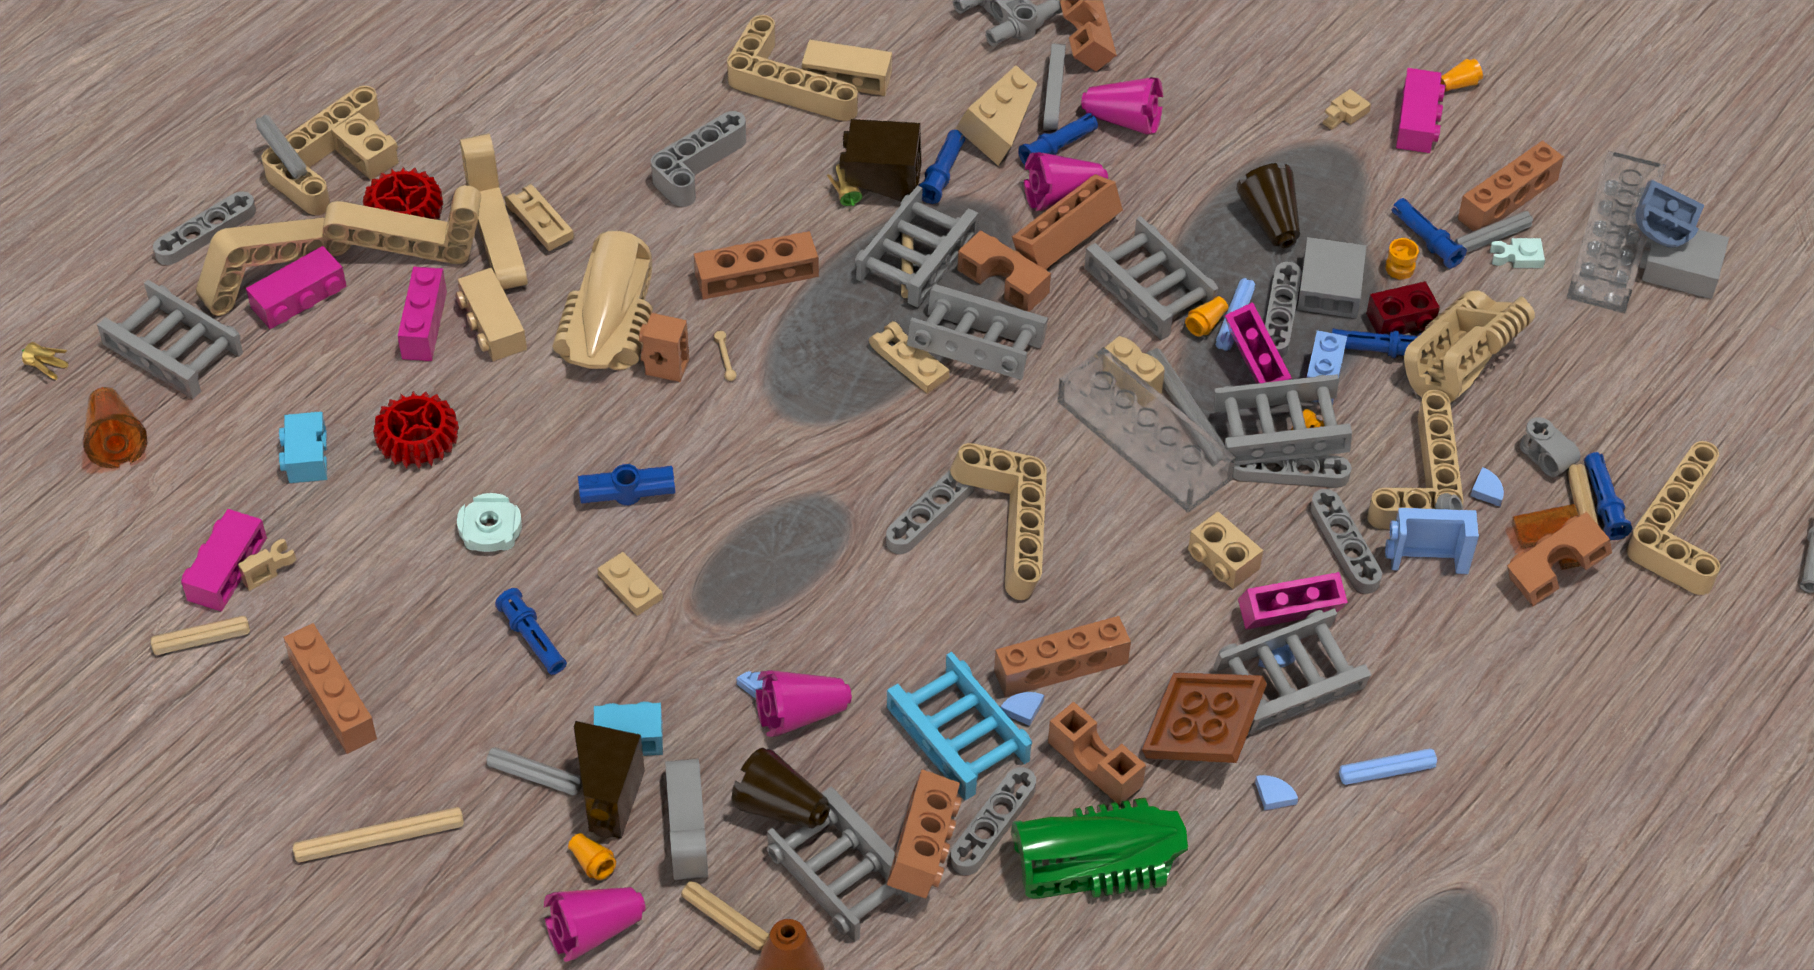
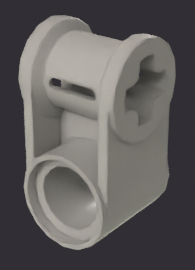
(1548, 450)

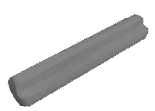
(281, 146)
(1495, 231)
(534, 771)

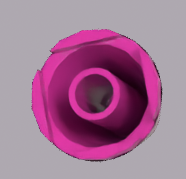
(1127, 104)
(1055, 177)
(798, 700)
(590, 917)

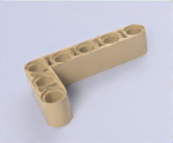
(755, 74)
(314, 142)
(493, 218)
(408, 233)
(256, 245)
(1439, 464)
(1025, 481)
(1652, 539)

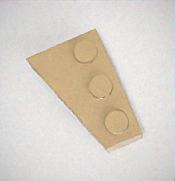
(997, 114)

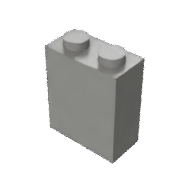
(1686, 268)
(1331, 277)

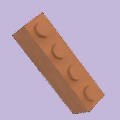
(1069, 221)
(330, 688)

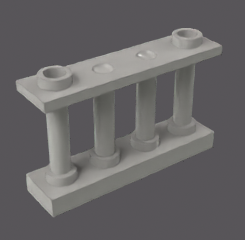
(933, 265)
(1141, 299)
(982, 315)
(164, 363)
(1284, 444)
(1318, 690)
(855, 834)

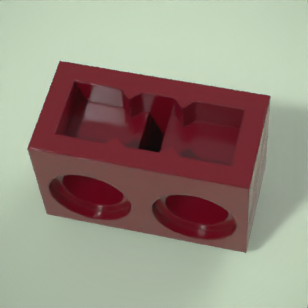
(1402, 309)

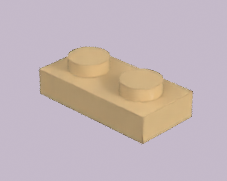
(630, 583)

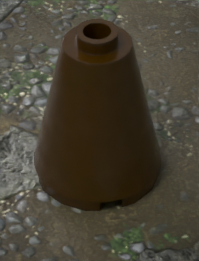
(1272, 202)
(778, 792)

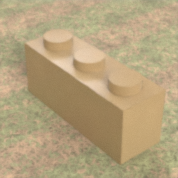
(862, 67)
(491, 314)

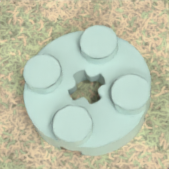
(489, 538)

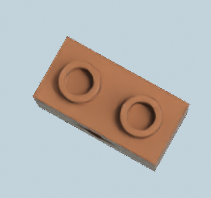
(665, 347)

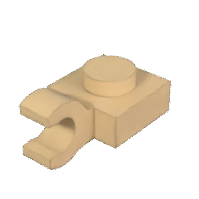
(1346, 107)
(263, 565)

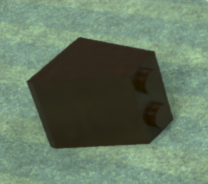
(883, 156)
(610, 776)

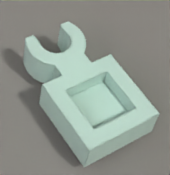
(1521, 252)

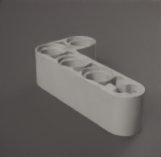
(678, 163)
(686, 819)

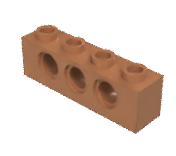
(1511, 187)
(756, 265)
(1062, 656)
(924, 834)

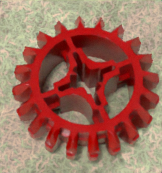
(405, 193)
(418, 438)

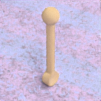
(720, 338)

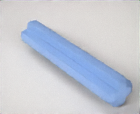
(1241, 298)
(1387, 766)

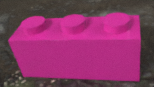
(1420, 110)
(296, 287)
(422, 313)
(1256, 345)
(216, 569)
(1291, 600)

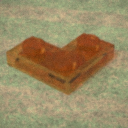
(1533, 526)

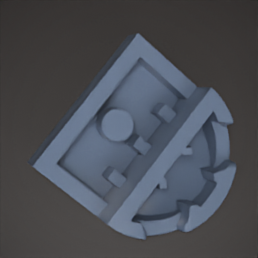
(1667, 215)

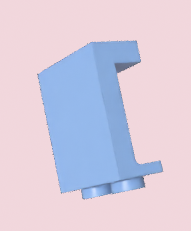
(1433, 534)

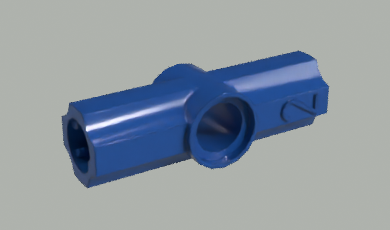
(626, 484)

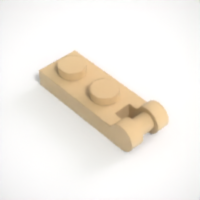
(540, 217)
(912, 362)

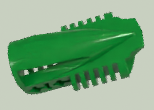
(1108, 846)

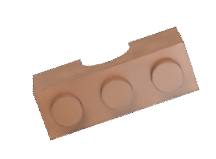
(1093, 40)
(986, 257)
(1577, 540)
(1076, 738)

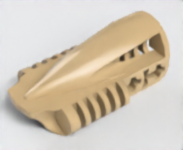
(606, 315)
(1463, 341)

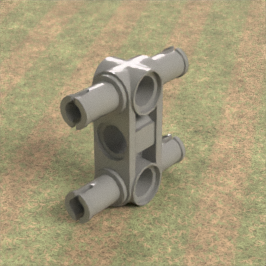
(1016, 17)

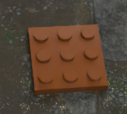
(1204, 717)

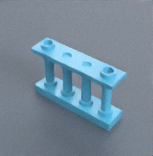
(945, 751)

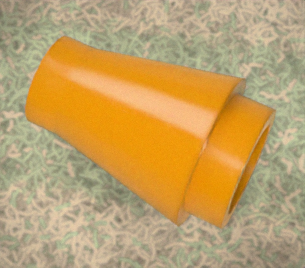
(1462, 75)
(1205, 317)
(594, 858)

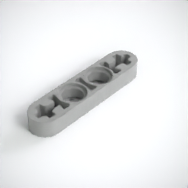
(1054, 87)
(202, 225)
(1282, 309)
(1291, 475)
(926, 506)
(1346, 540)
(996, 822)

